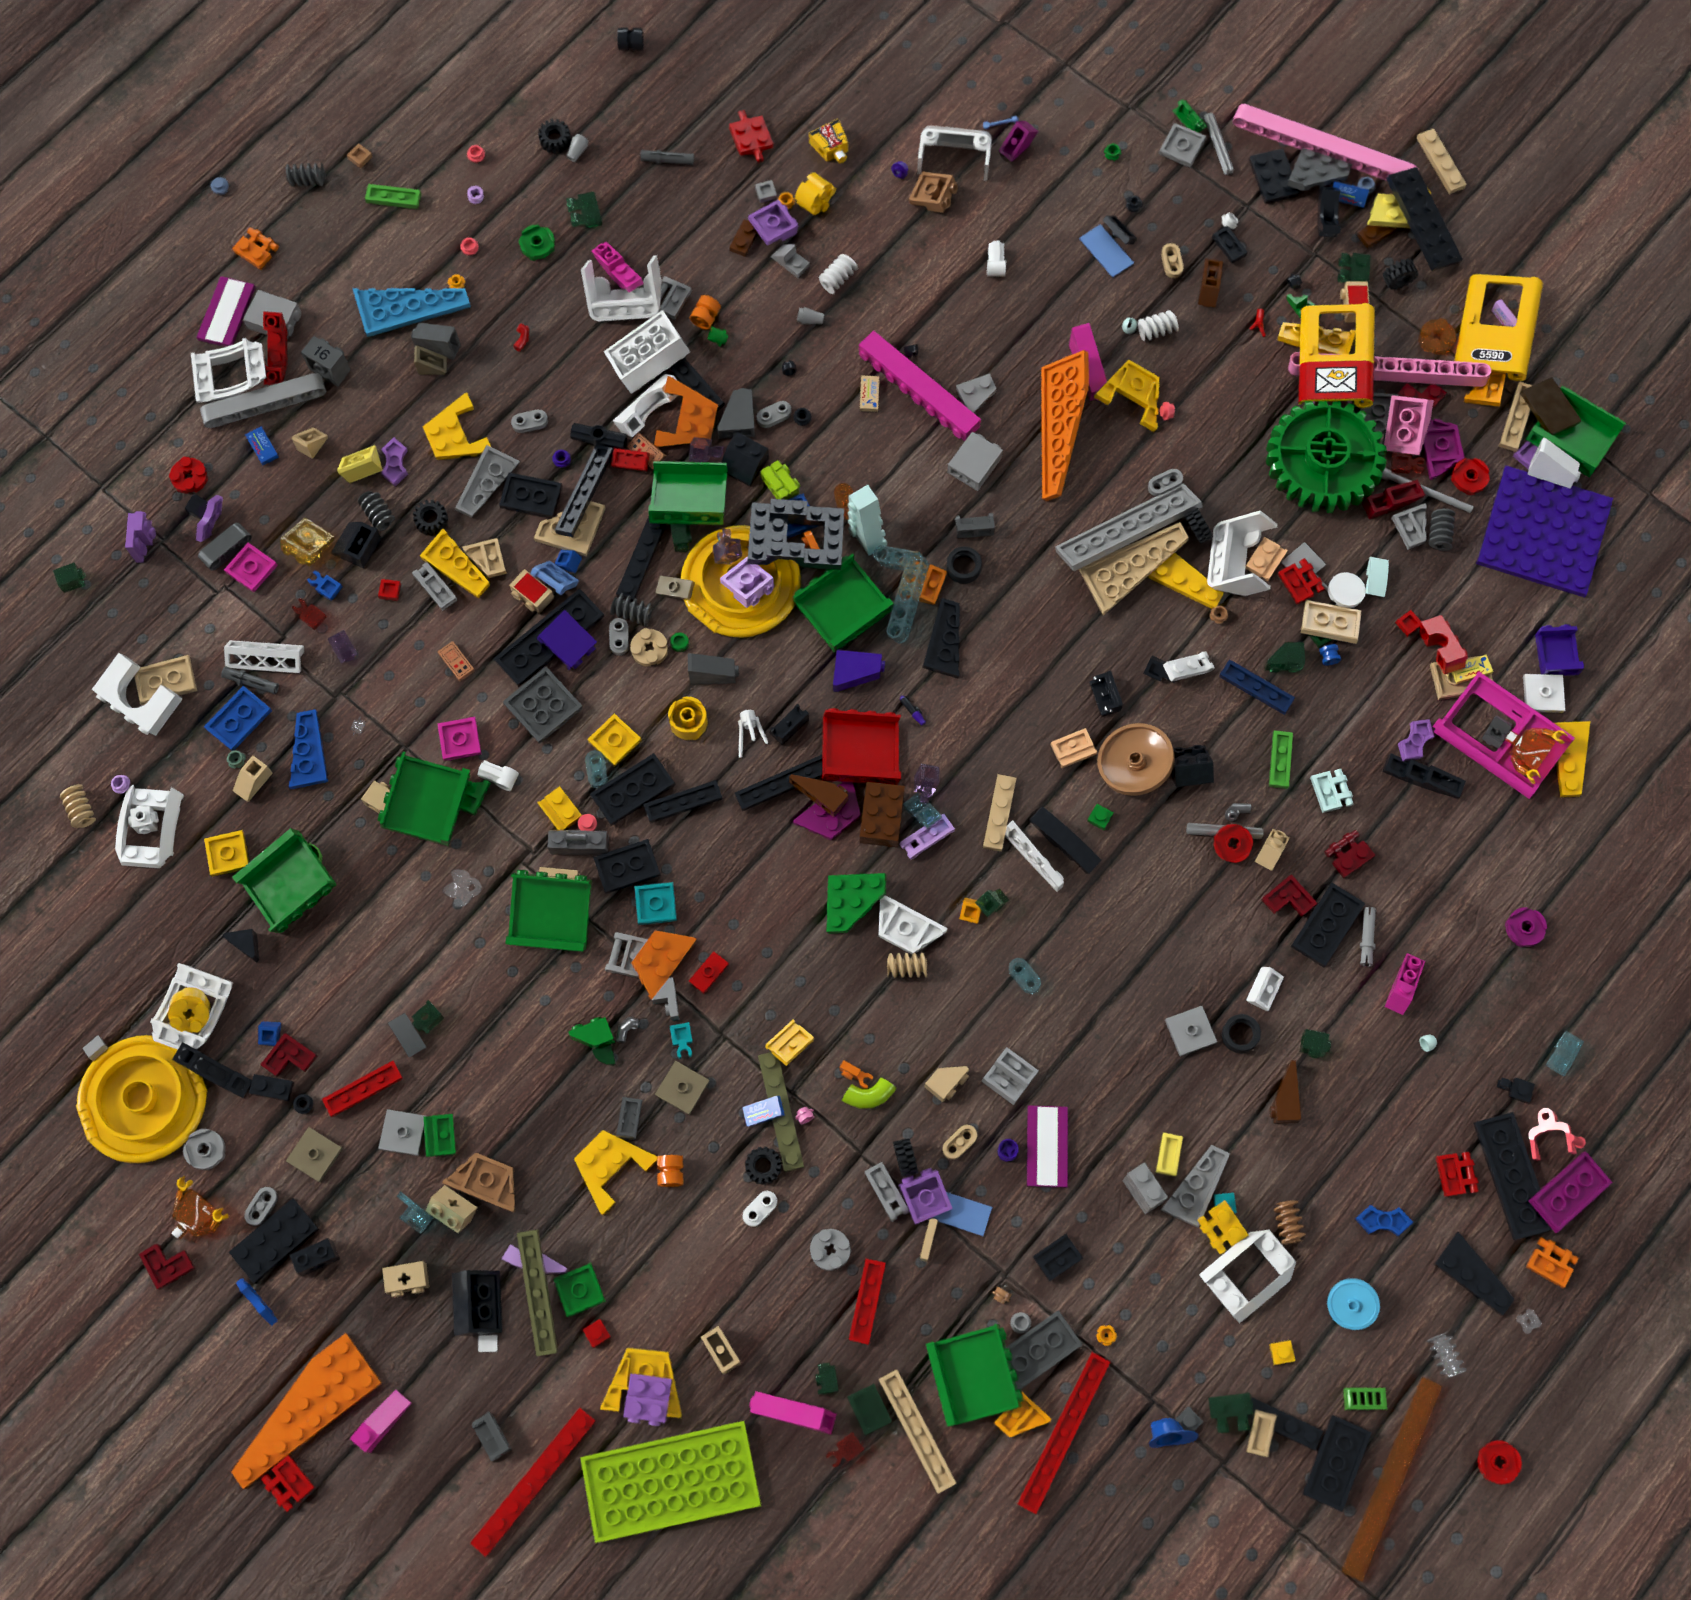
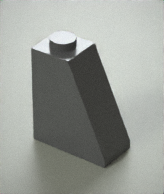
(437, 339)
(738, 415)
(711, 669)

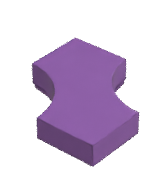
(394, 469)
(206, 524)
(1412, 746)

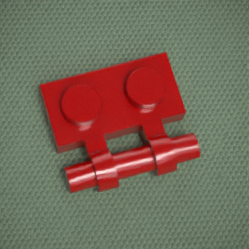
(1297, 585)
(1451, 1175)
(292, 1478)

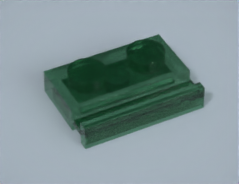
(869, 1409)

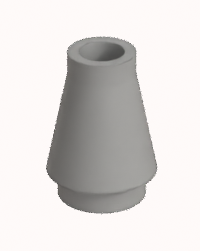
(577, 147)
(809, 316)

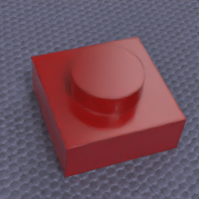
(389, 589)
(1408, 623)
(596, 1333)

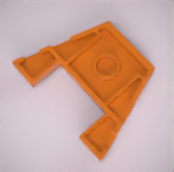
(695, 416)

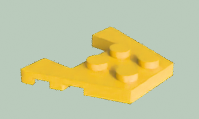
(1137, 385)
(447, 434)
(603, 1159)
(645, 1363)

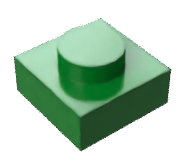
(1100, 817)

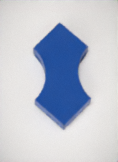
(1393, 1221)
(256, 1301)

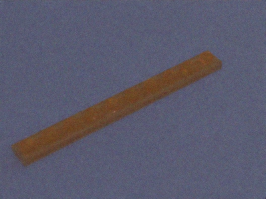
(1391, 1479)

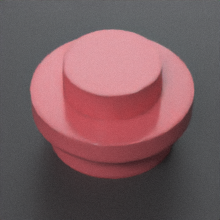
(476, 154)
(469, 246)
(1167, 411)
(587, 822)

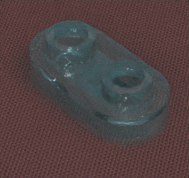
(596, 770)
(1026, 975)

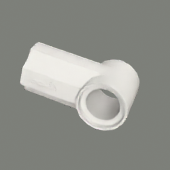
(996, 264)
(502, 777)

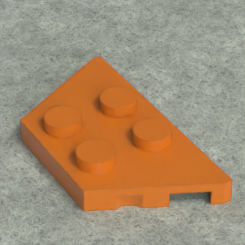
(660, 958)

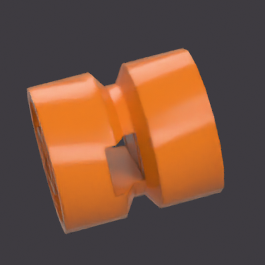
(705, 311)
(670, 1171)

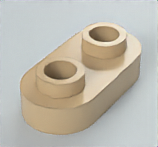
(1172, 262)
(959, 1142)

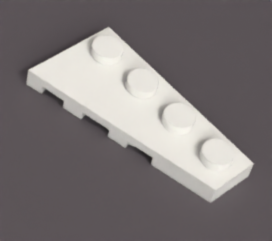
(1033, 856)

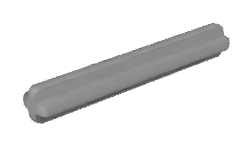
(1219, 143)
(1211, 830)

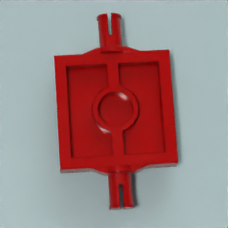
(751, 136)

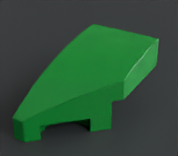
(1298, 303)

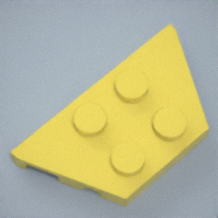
(1387, 212)

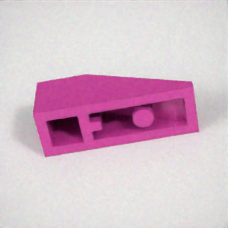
(380, 1422)

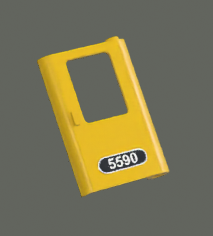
(1500, 347)

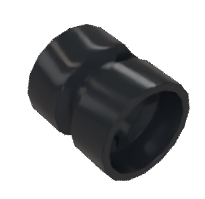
(630, 39)

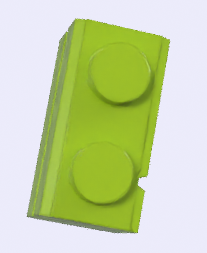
(779, 481)

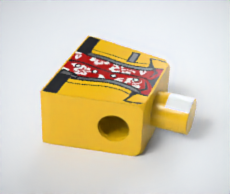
(830, 141)

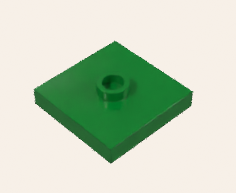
(579, 1290)

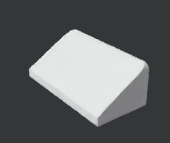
(1265, 988)

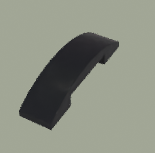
(212, 1070)

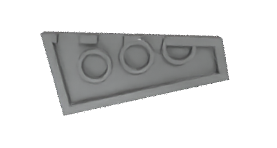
(485, 479)
(1196, 1190)

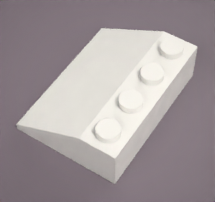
(646, 352)

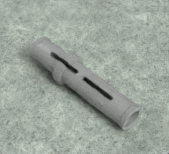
(1367, 944)

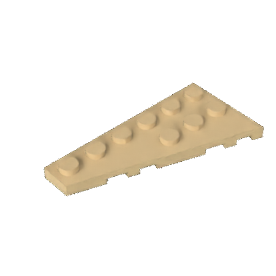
(1125, 568)

